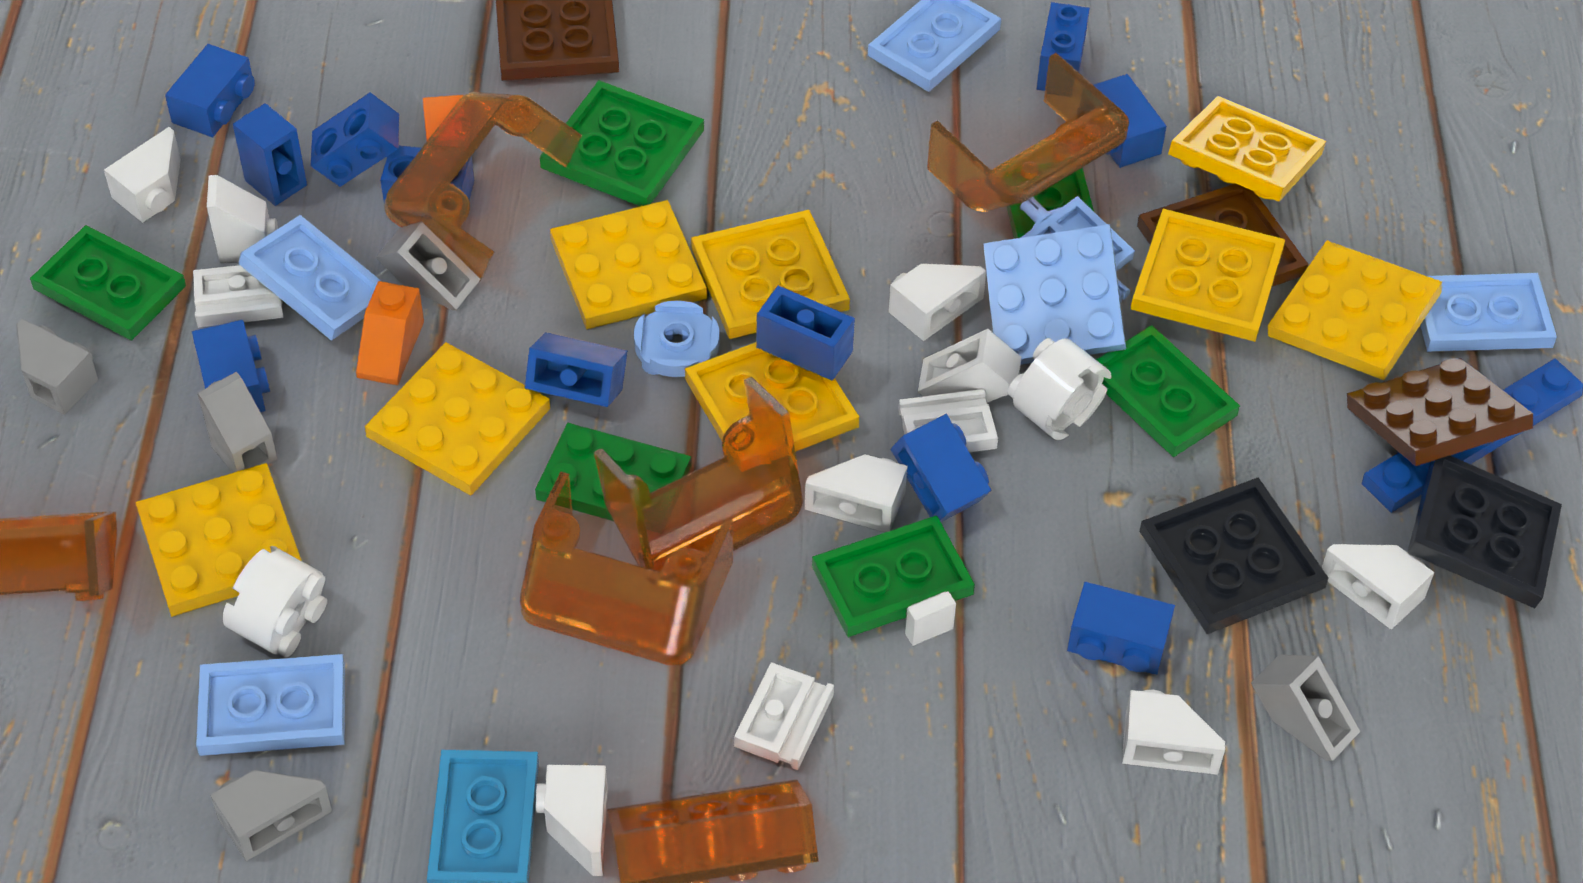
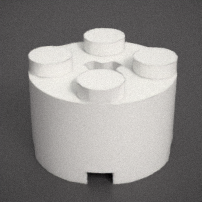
(1059, 387)
(275, 601)

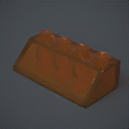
(715, 835)

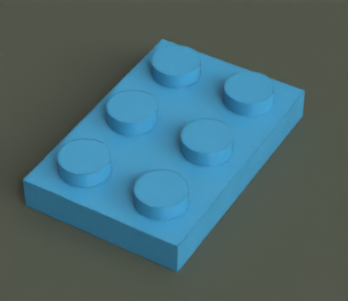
(483, 817)

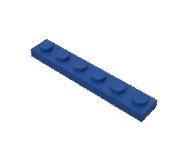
(1541, 392)

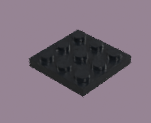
(1486, 529)
(1233, 555)

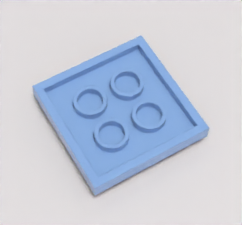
(1056, 290)

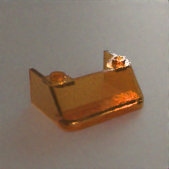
(1090, 130)
(425, 185)
(751, 485)
(58, 554)
(615, 601)

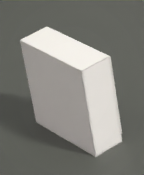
(930, 618)

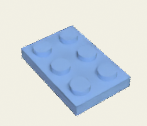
(933, 39)
(312, 276)
(1489, 314)
(271, 705)

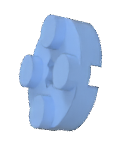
(672, 318)

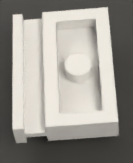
(232, 295)
(963, 408)
(783, 716)

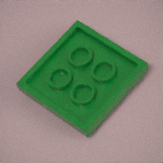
(626, 144)

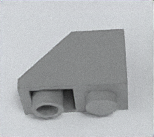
(54, 368)
(236, 424)

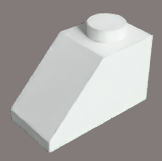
(147, 176)
(236, 218)
(935, 296)
(971, 365)
(859, 491)
(1378, 579)
(1169, 735)
(576, 811)

